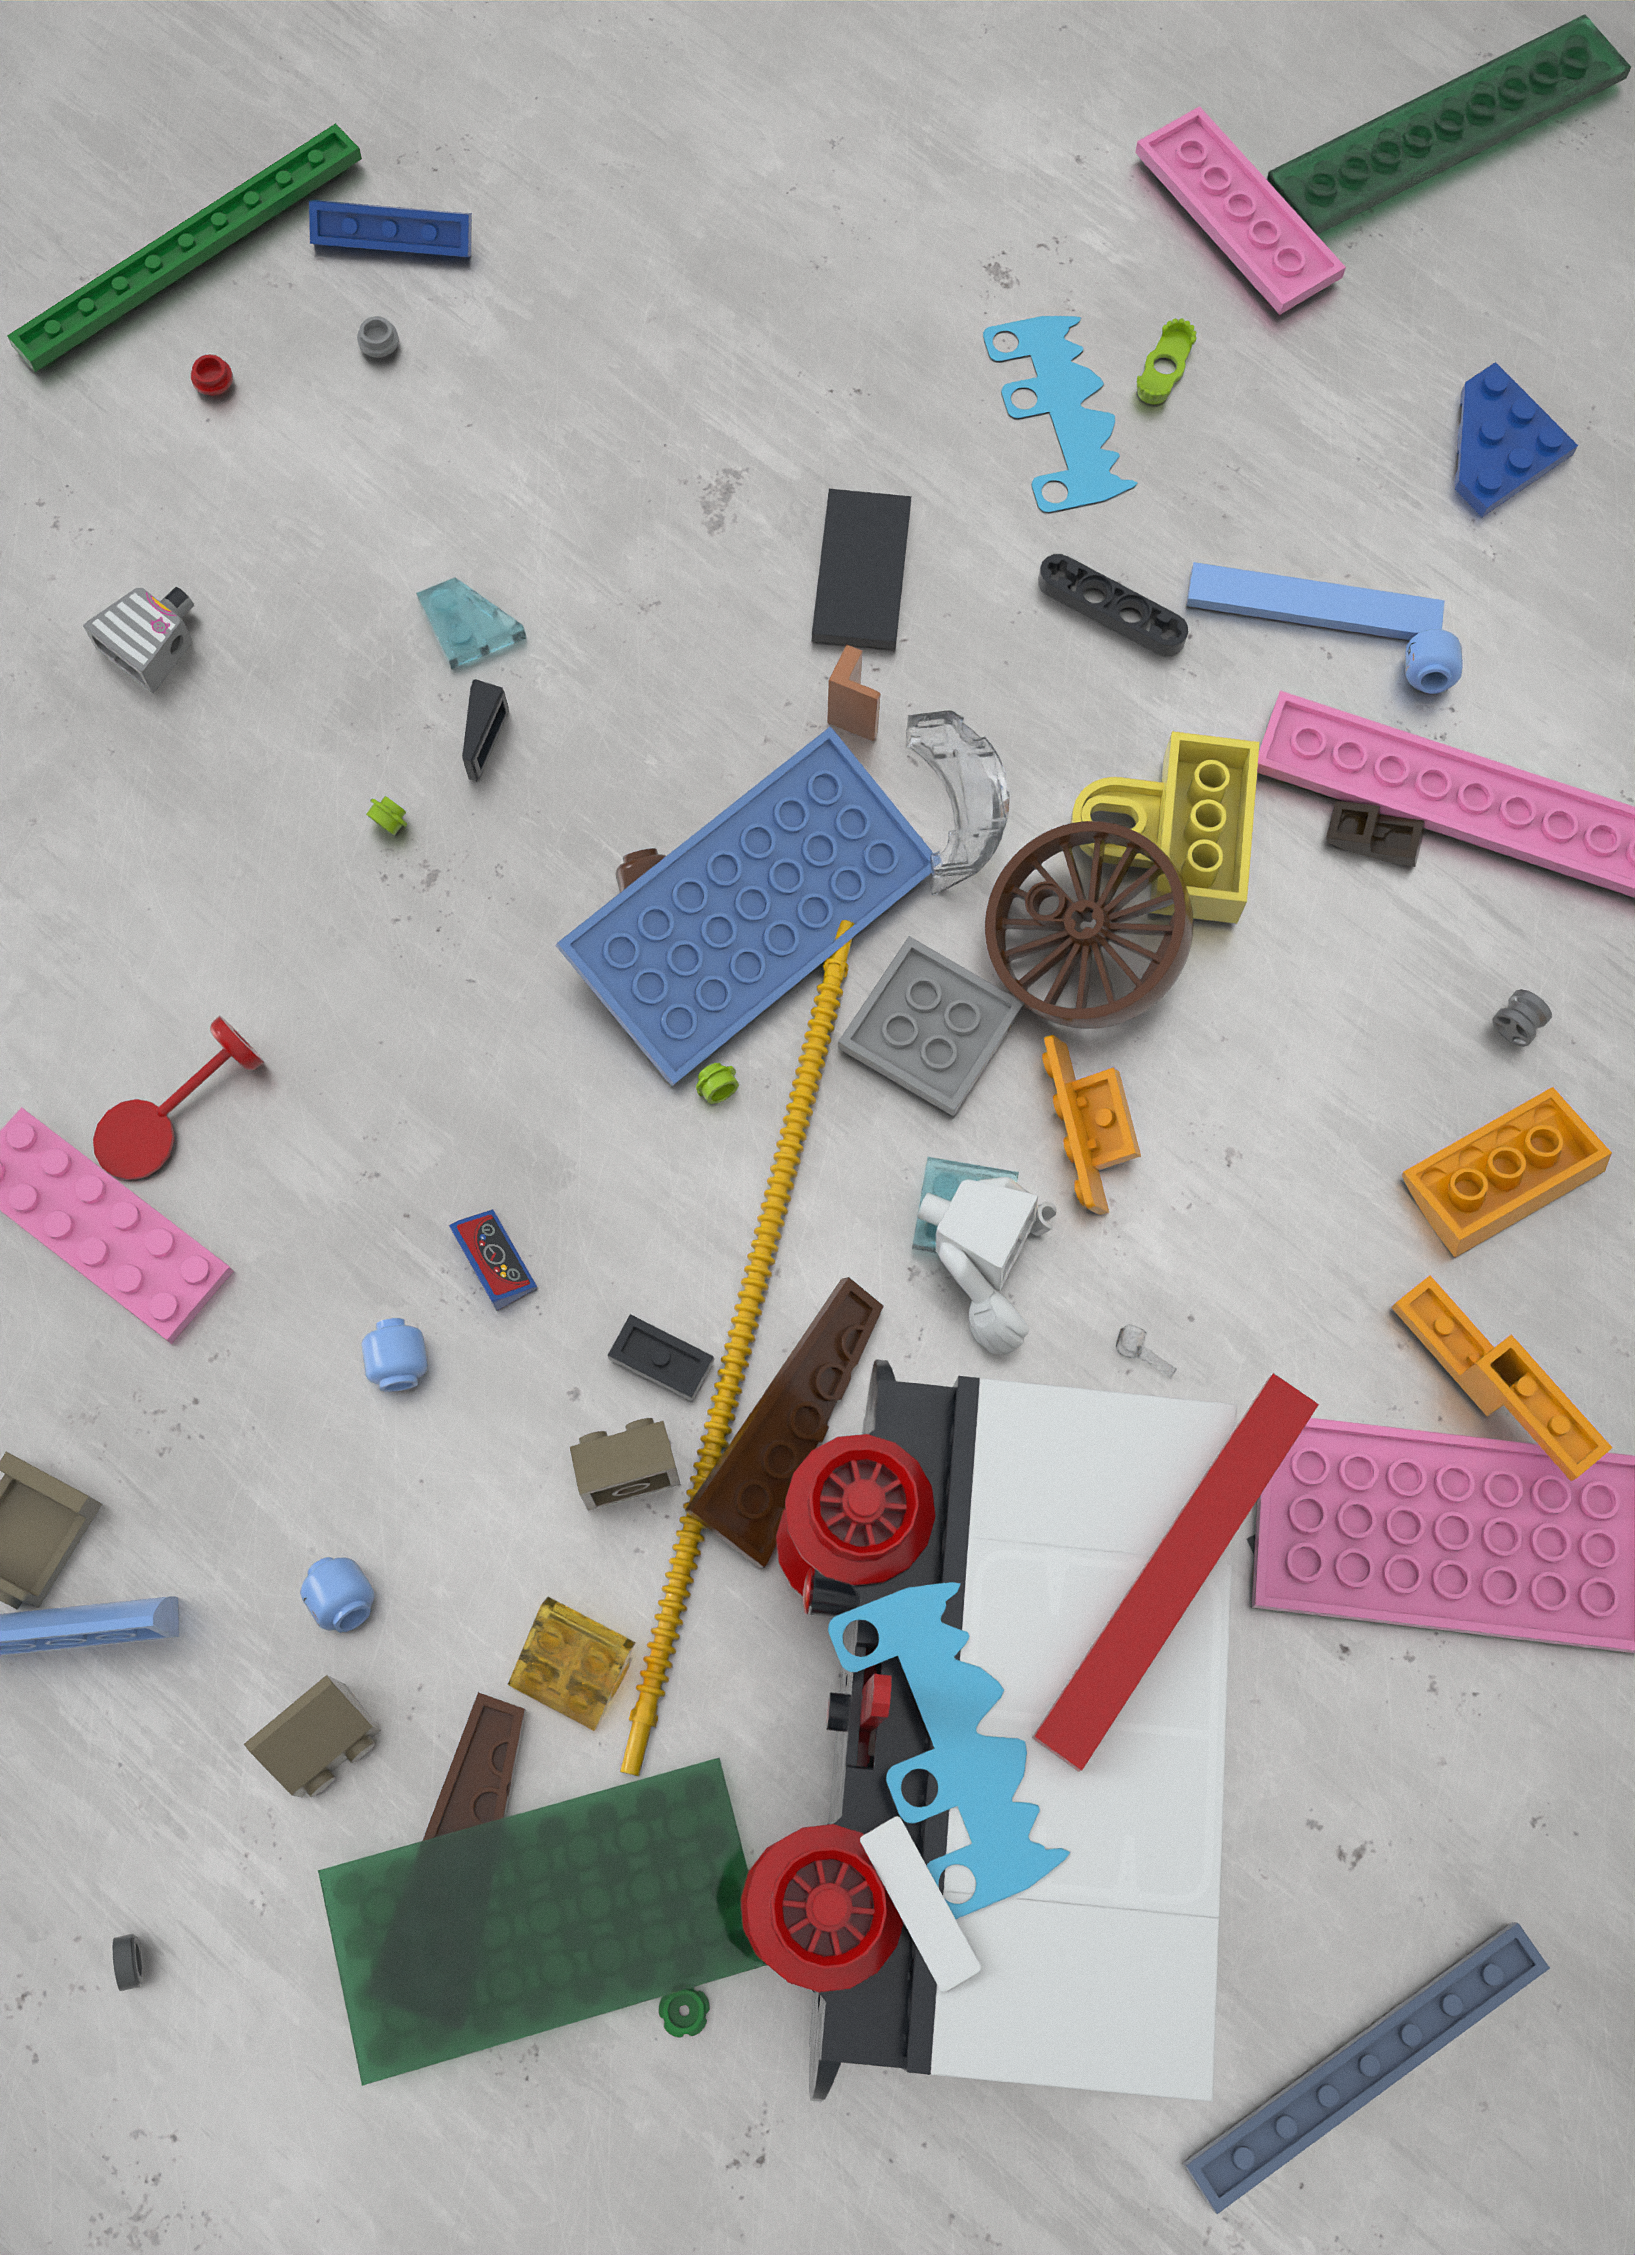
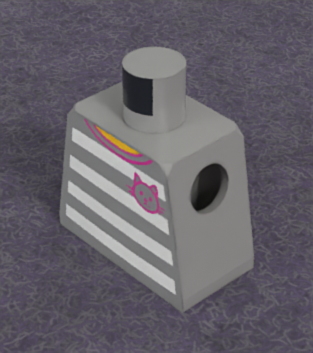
(143, 634)

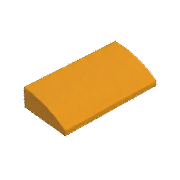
(1505, 1171)

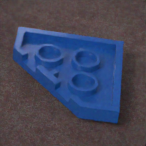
(1503, 441)

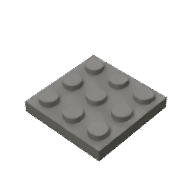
(930, 1025)

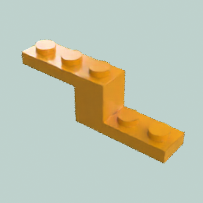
(1502, 1377)

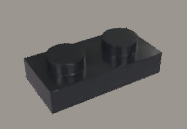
(661, 1357)

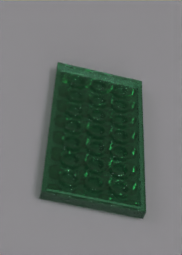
(538, 1920)

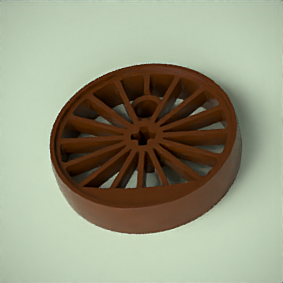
(1077, 942)

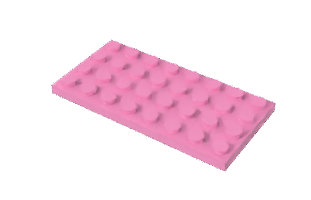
(1449, 1536)

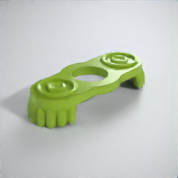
(1175, 345)

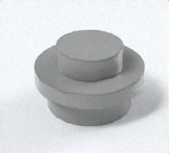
(377, 337)

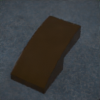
(1377, 836)

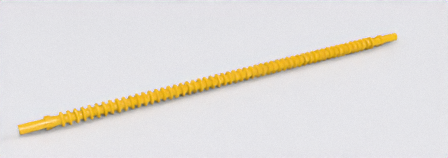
(645, 1710)

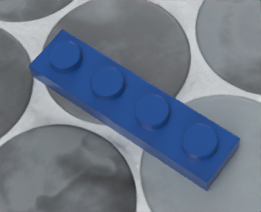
(390, 228)

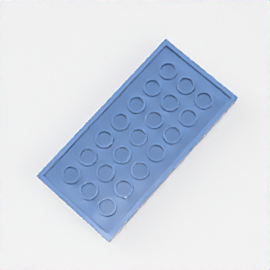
(748, 905)

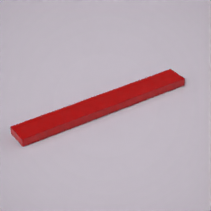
(1174, 1573)

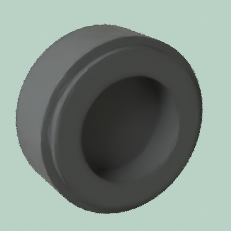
(127, 1962)

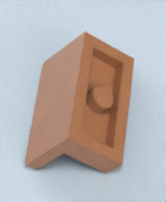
(849, 702)

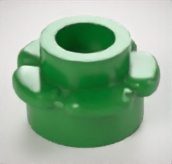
(691, 2024)

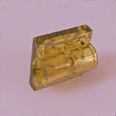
(572, 1663)

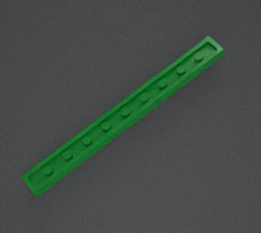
(184, 247)

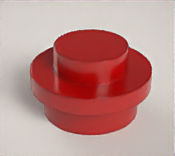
(211, 375)

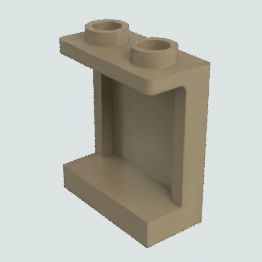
(38, 1530)

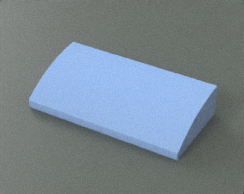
(89, 1625)

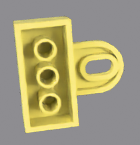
(1195, 815)

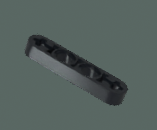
(1108, 611)

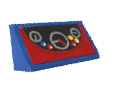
(493, 1258)

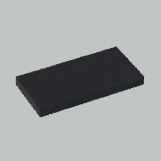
(861, 569)

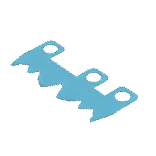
(1061, 390)
(970, 1768)

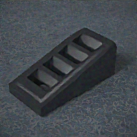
(484, 722)

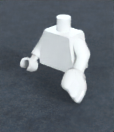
(978, 1245)

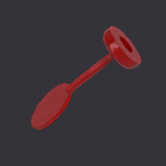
(139, 1136)

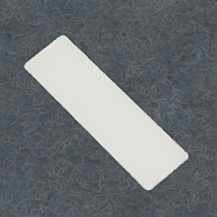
(920, 1904)

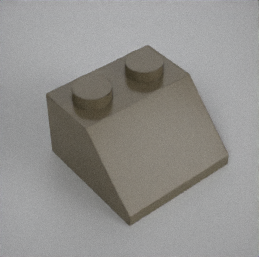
(624, 1463)
(314, 1738)

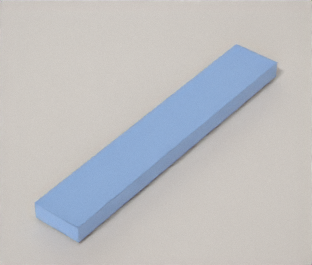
(1312, 602)

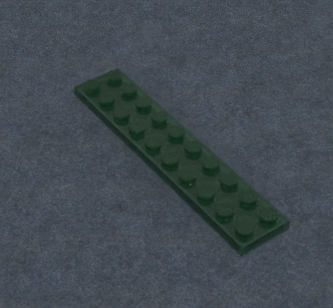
(1449, 124)

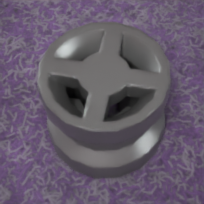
(1522, 1017)

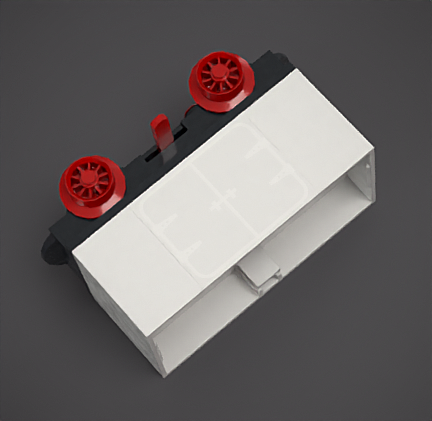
(1046, 1521)

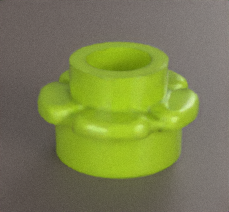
(387, 814)
(717, 1083)

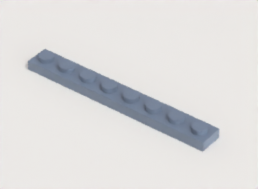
(1365, 2067)

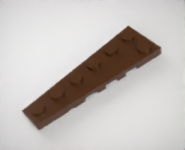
(751, 1480)
(481, 1769)

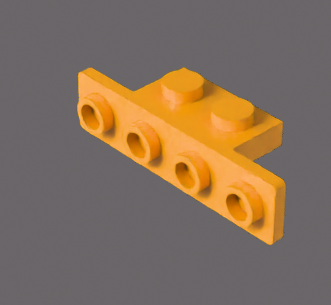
(1095, 1122)

